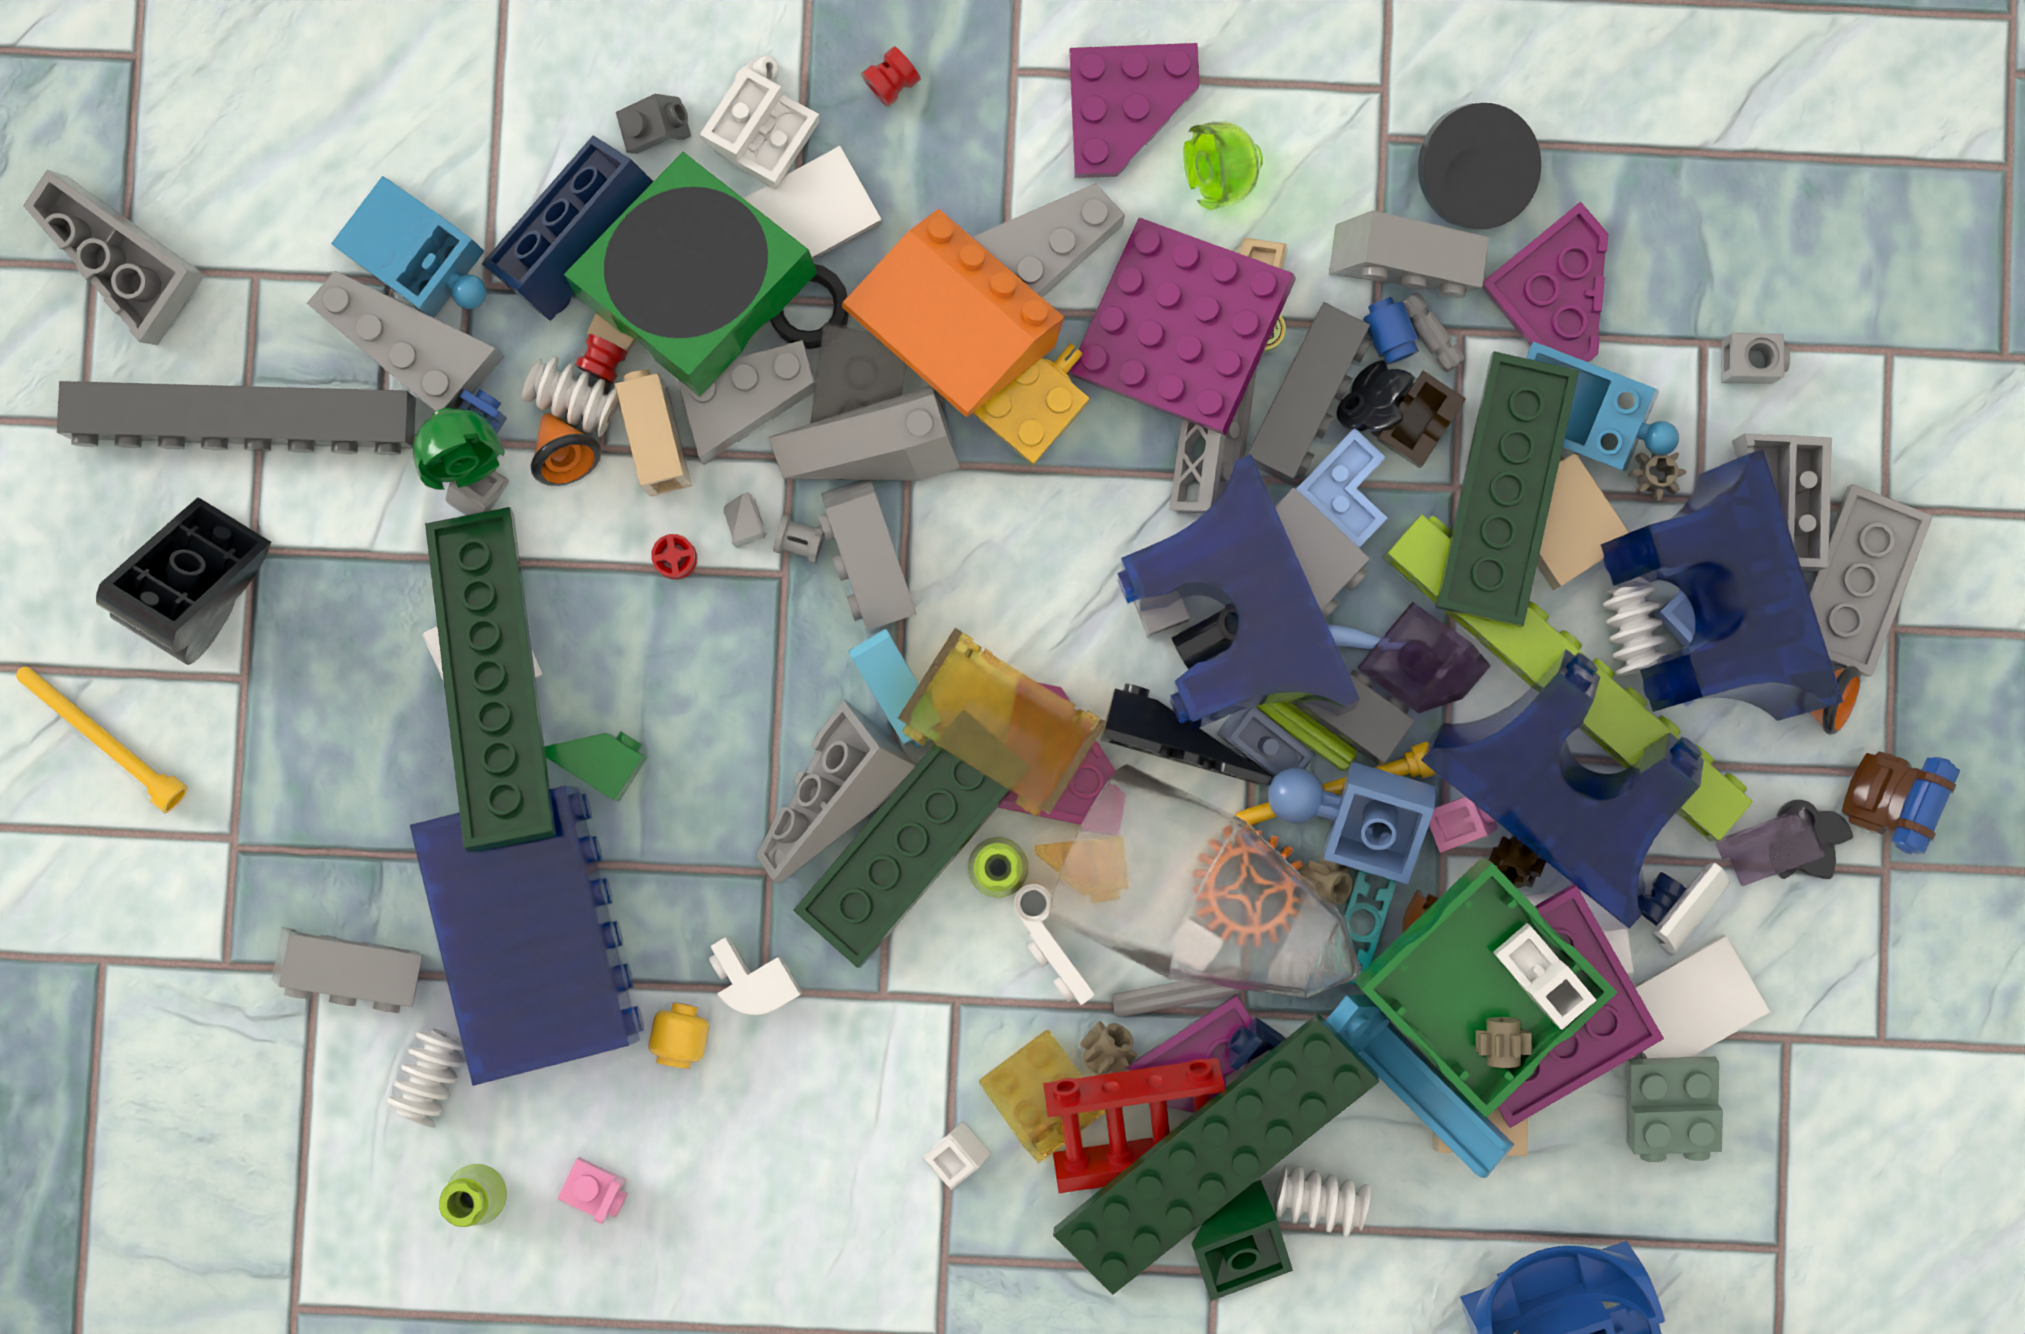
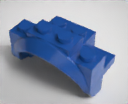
(1563, 1292)

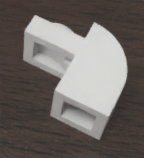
(1544, 976)
(755, 991)

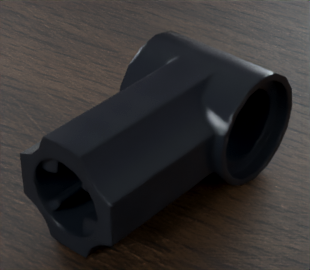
(1204, 639)

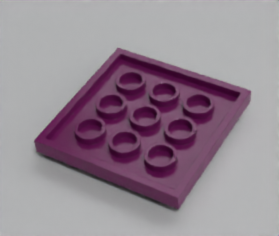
(1182, 325)
(1607, 1039)

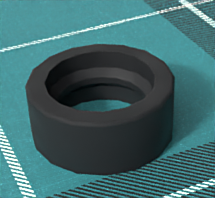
(813, 338)

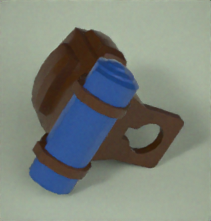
(1900, 798)

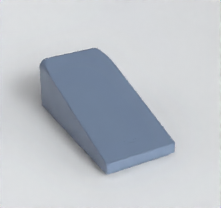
(1264, 742)

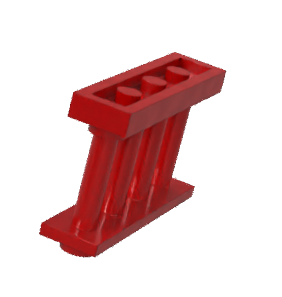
(1097, 1165)

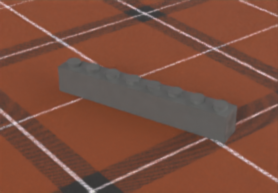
(237, 416)

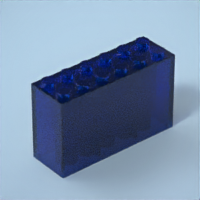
(528, 944)

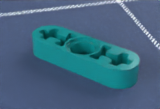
(1381, 894)

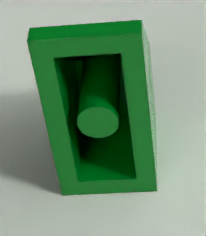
(600, 761)

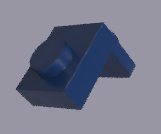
(1252, 1042)

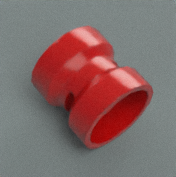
(891, 76)

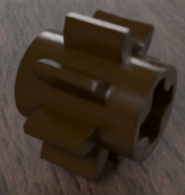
(1517, 862)

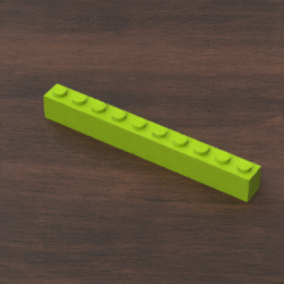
(1616, 717)

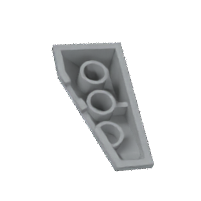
(882, 441)
(846, 781)

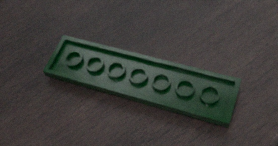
(489, 681)
(1216, 1153)

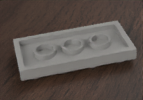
(1867, 573)

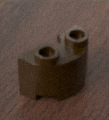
(1427, 412)

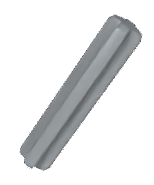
(1166, 996)

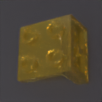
(1019, 1094)

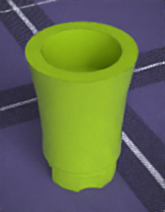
(1001, 885)
(485, 1188)

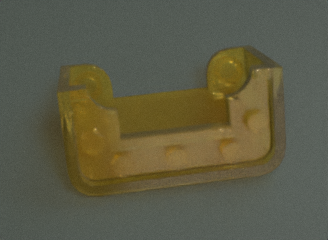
(1000, 723)

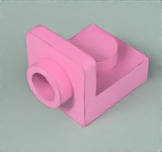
(1459, 824)
(593, 1190)

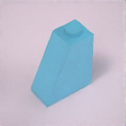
(886, 677)

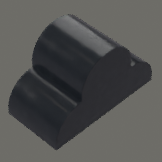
(185, 580)

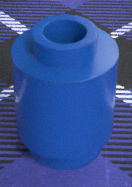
(1391, 330)

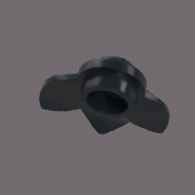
(1374, 398)
(1830, 830)

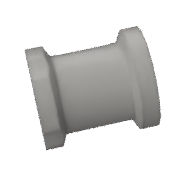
(785, 542)

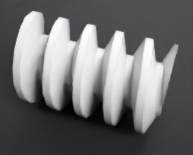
(570, 395)
(1634, 627)
(427, 1076)
(1322, 1200)

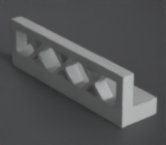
(1215, 464)

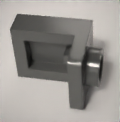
(653, 122)

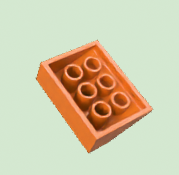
(954, 313)

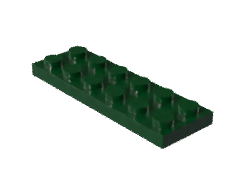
(1507, 489)
(899, 854)

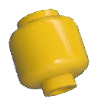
(678, 1036)

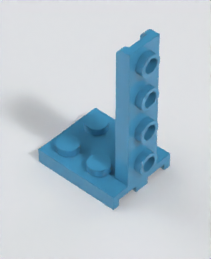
(1420, 1084)

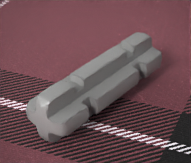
(1433, 333)

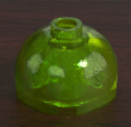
(1221, 163)

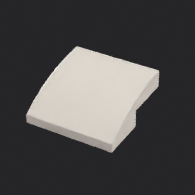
(759, 127)
(1691, 907)

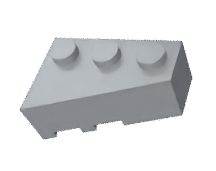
(1409, 254)
(747, 396)
(866, 555)
(346, 970)

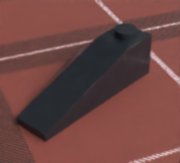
(1153, 728)

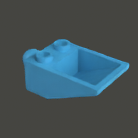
(412, 250)
(1598, 412)

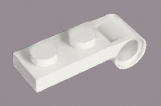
(1047, 950)

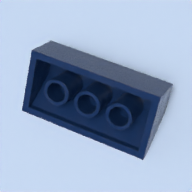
(565, 224)

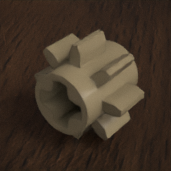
(1650, 482)
(1329, 879)
(1503, 1042)
(1108, 1048)

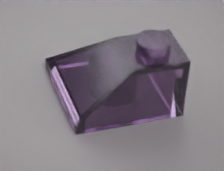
(1424, 661)

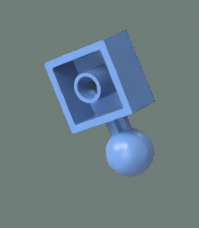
(1366, 798)

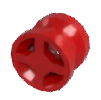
(601, 358)
(665, 550)

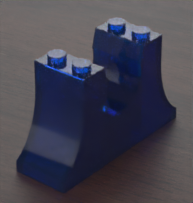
(1250, 567)
(1747, 592)
(1573, 818)

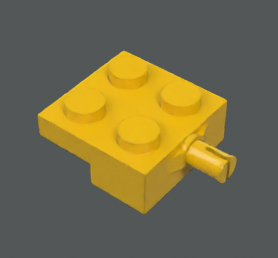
(1036, 406)

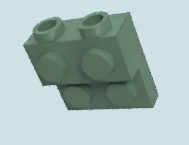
(1674, 1107)

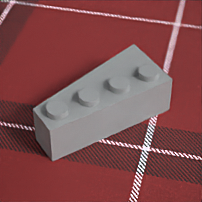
(123, 262)
(411, 346)

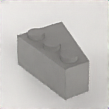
(1054, 238)
(1803, 484)

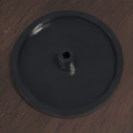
(1479, 165)

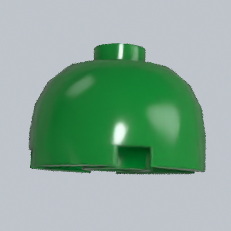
(456, 448)

